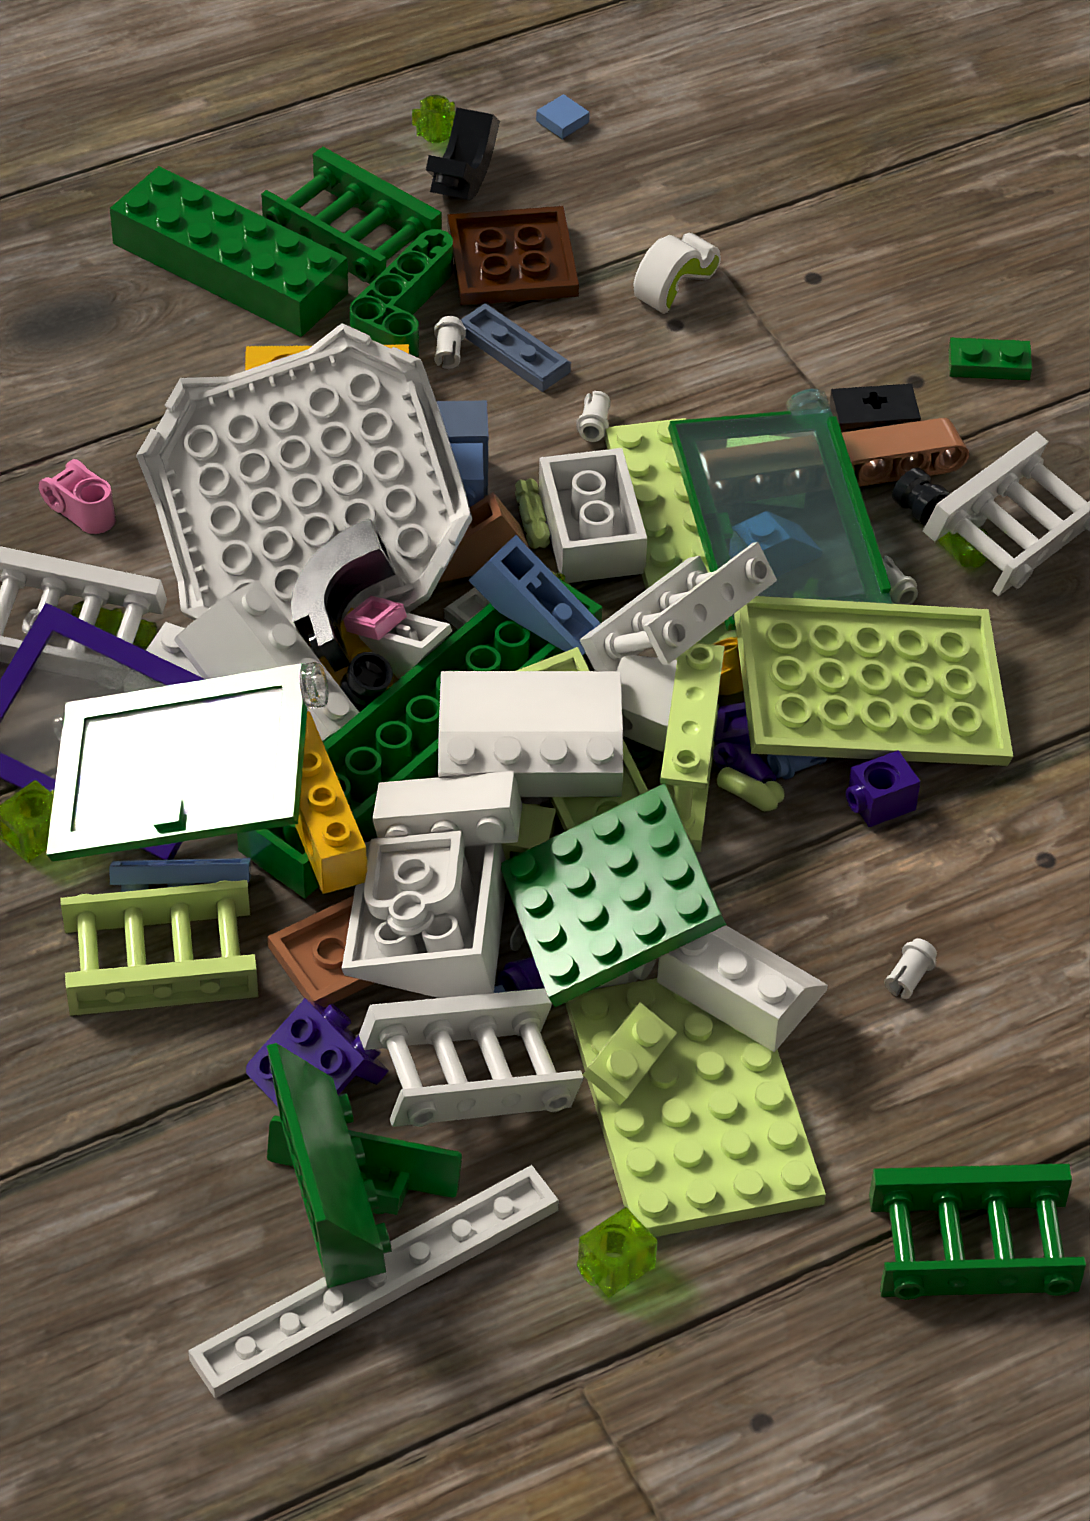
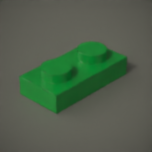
(990, 358)

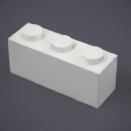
(479, 805)

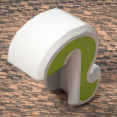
(670, 261)

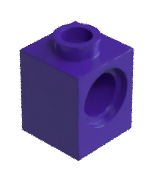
(883, 789)

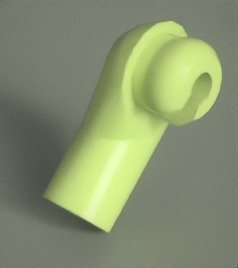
(758, 794)

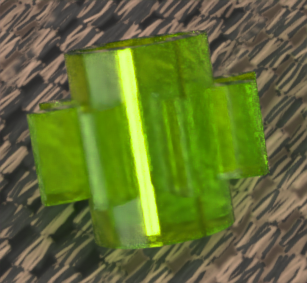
(434, 118)

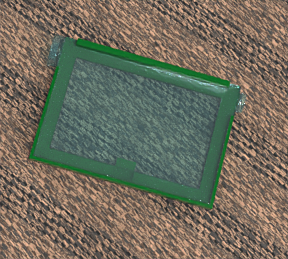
(791, 490)

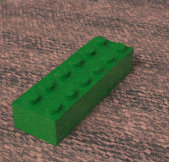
(229, 251)

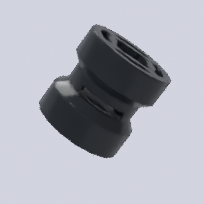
(918, 493)
(366, 679)

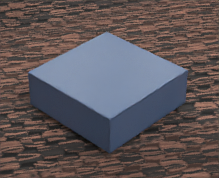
(562, 116)

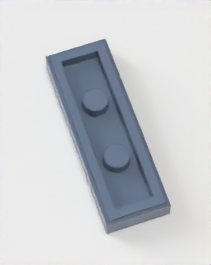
(515, 347)

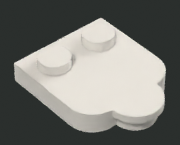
(414, 879)

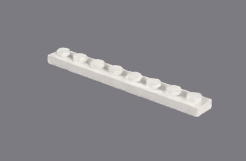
(414, 1260)

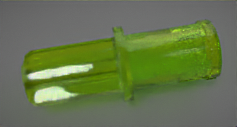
(111, 620)

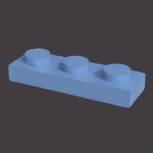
(140, 873)

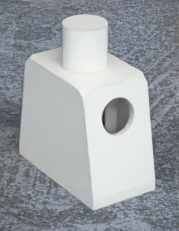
(646, 699)

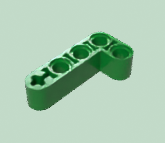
(401, 289)

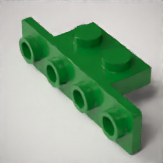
(391, 1165)

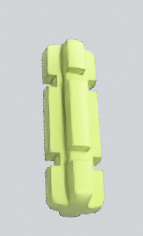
(532, 513)

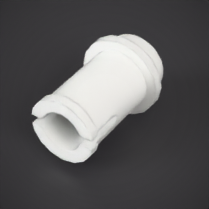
(449, 335)
(594, 420)
(902, 587)
(916, 960)

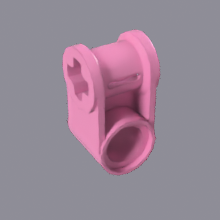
(80, 497)

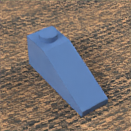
(533, 596)

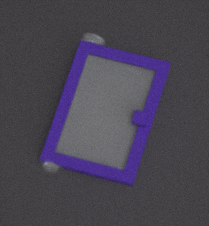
(62, 664)

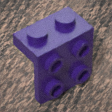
(323, 1041)

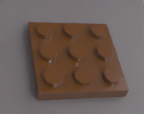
(512, 255)

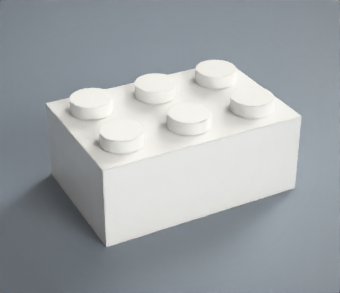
(592, 515)

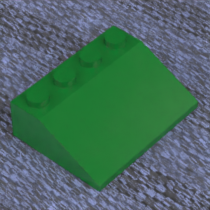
(329, 1170)

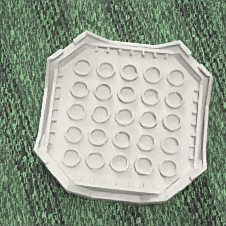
(293, 453)

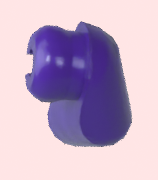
(740, 758)

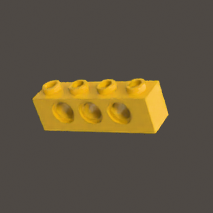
(327, 821)

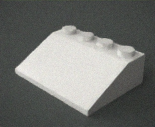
(546, 726)
(451, 955)

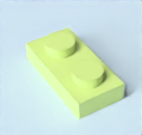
(629, 1053)

